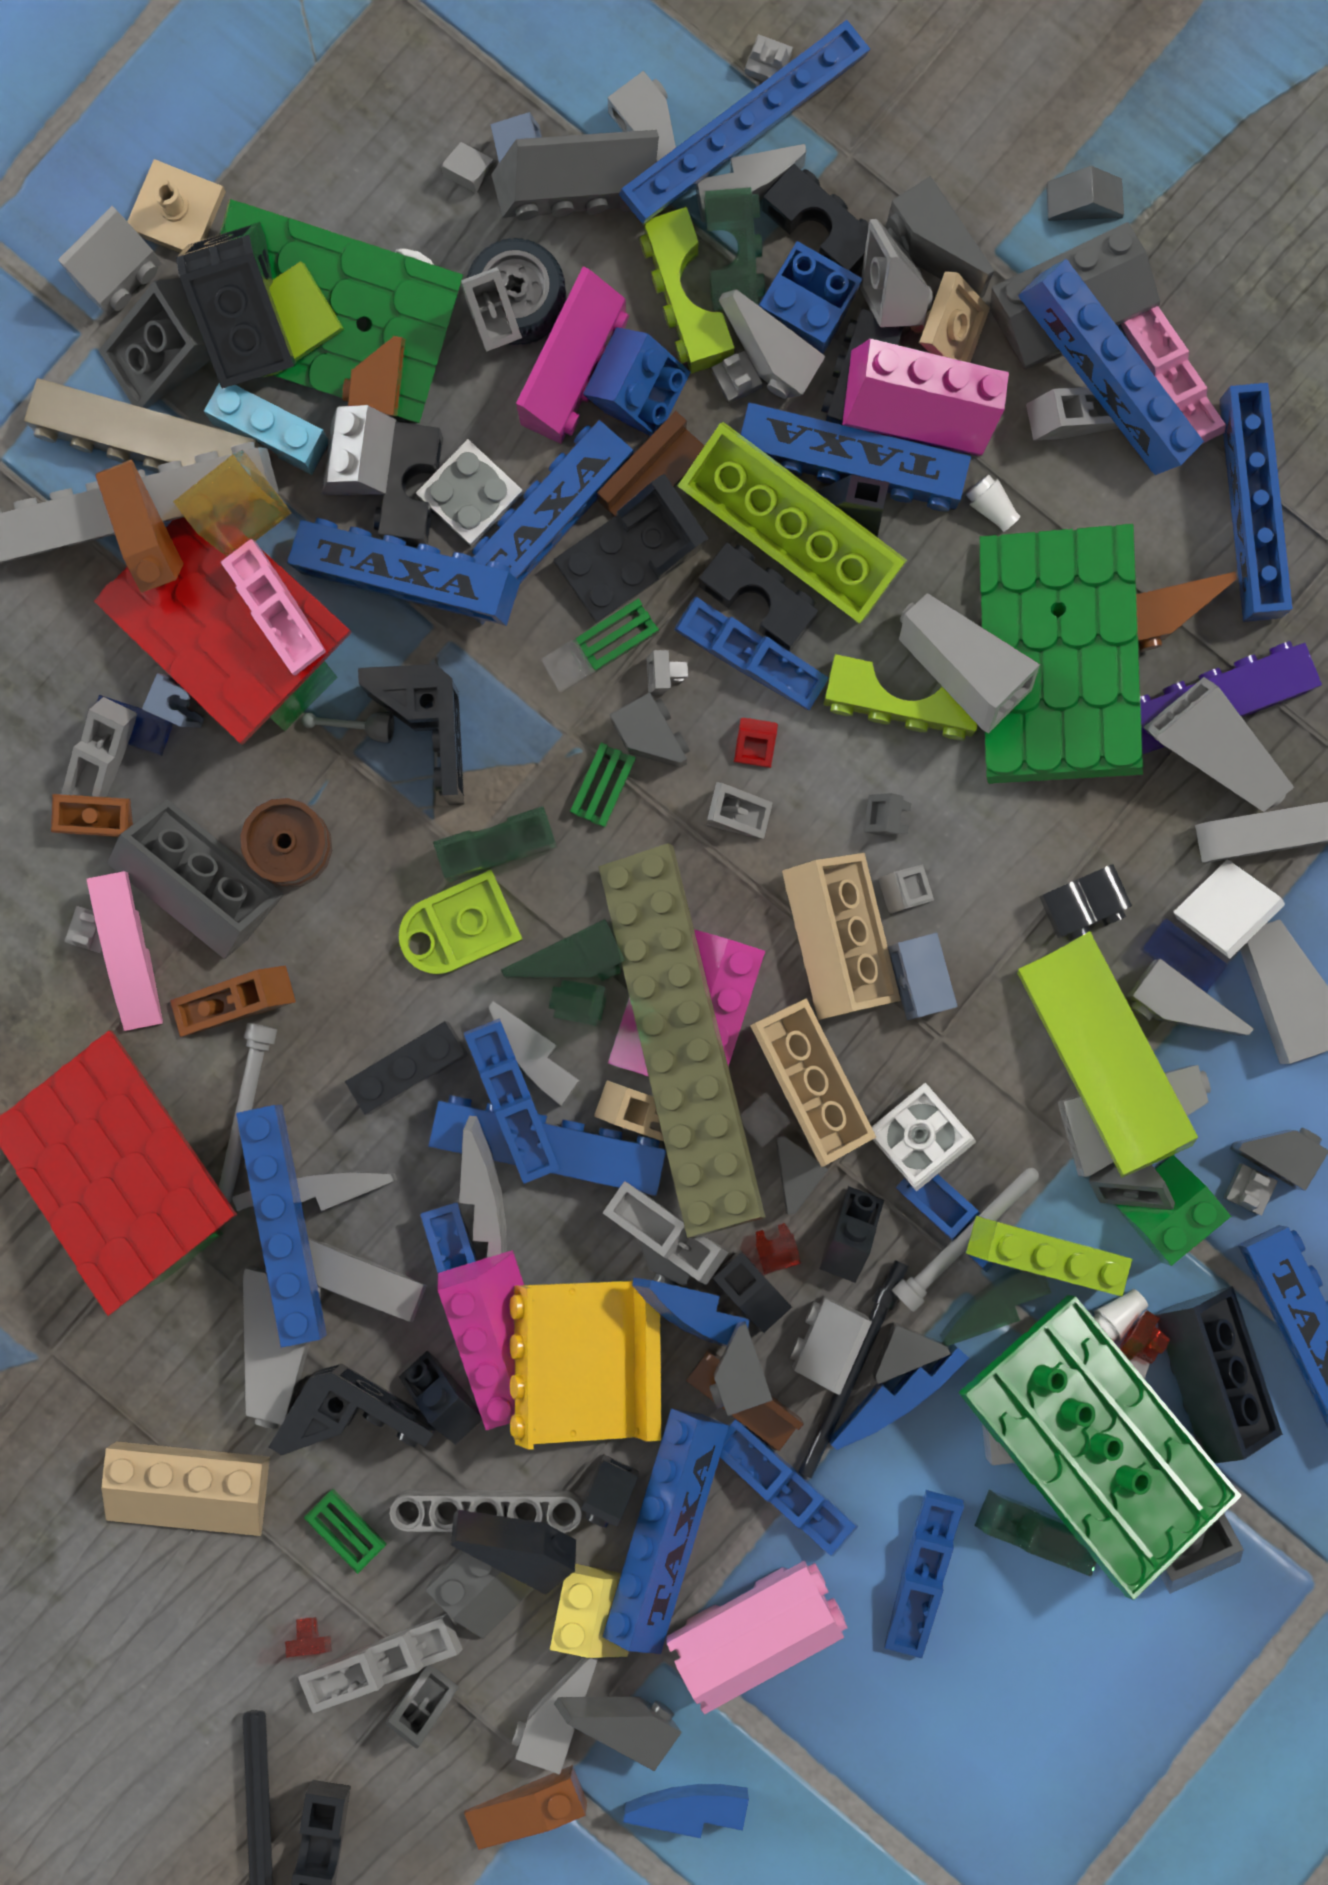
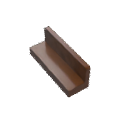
(666, 452)
(768, 1420)

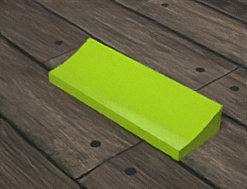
(792, 522)
(1107, 1056)

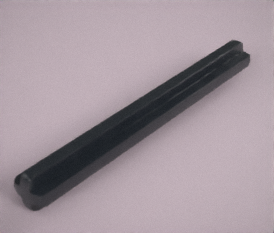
(257, 1798)

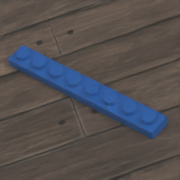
(744, 122)

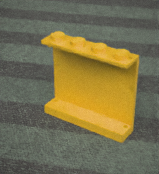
(584, 1363)

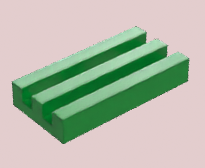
(644, 617)
(615, 755)
(356, 1564)

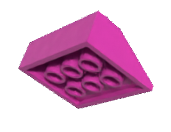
(730, 976)

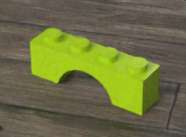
(701, 333)
(855, 688)
(1048, 1256)

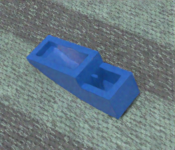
(944, 1208)
(689, 1310)
(688, 1807)

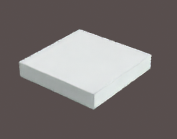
(1229, 908)

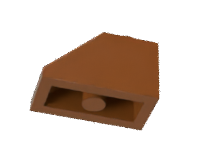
(377, 379)

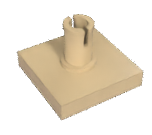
(175, 207)
(954, 320)

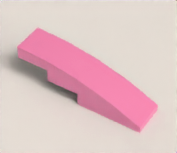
(1168, 361)
(273, 607)
(125, 951)

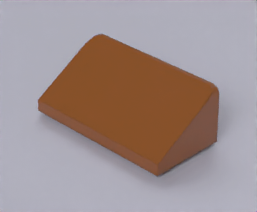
(90, 815)

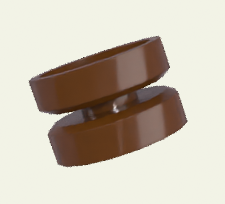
(273, 824)

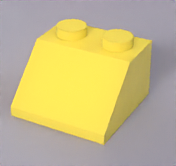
(584, 1614)

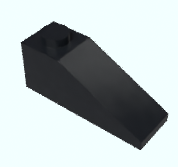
(516, 1547)

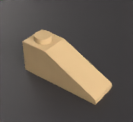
(629, 1110)

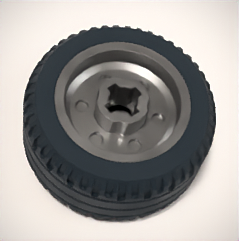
(534, 276)

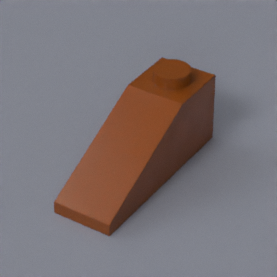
(138, 527)
(1168, 608)
(233, 1000)
(528, 1809)

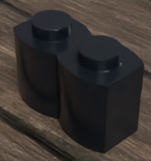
(1086, 902)

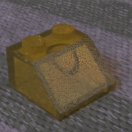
(232, 504)

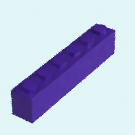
(1248, 687)

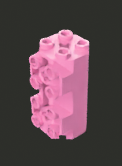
(756, 1635)

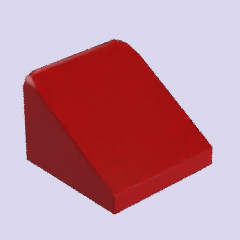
(755, 742)

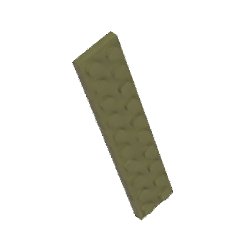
(681, 1042)

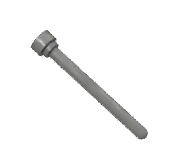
(259, 1040)
(914, 1289)

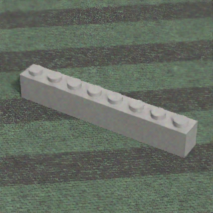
(84, 517)

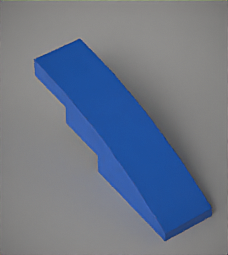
(751, 653)
(511, 1101)
(448, 1237)
(886, 1406)
(786, 1488)
(924, 1574)

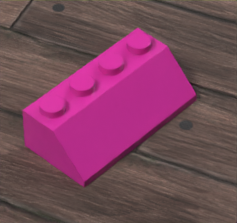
(570, 357)
(923, 397)
(480, 1319)

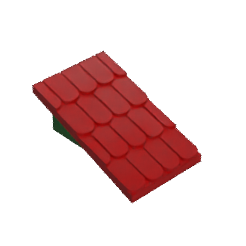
(213, 644)
(113, 1174)

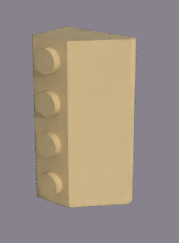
(841, 935)
(813, 1082)
(185, 1488)

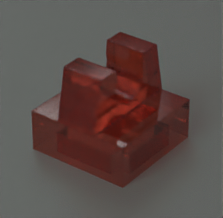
(778, 1252)
(1144, 1339)
(308, 1639)

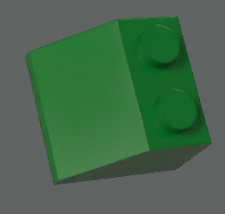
(1178, 1230)

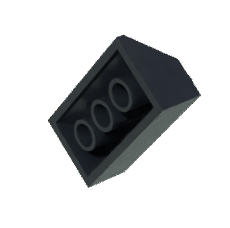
(1219, 1376)

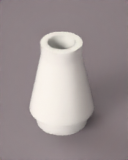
(992, 502)
(1120, 1314)

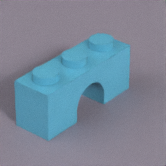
(275, 428)

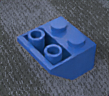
(811, 296)
(637, 380)

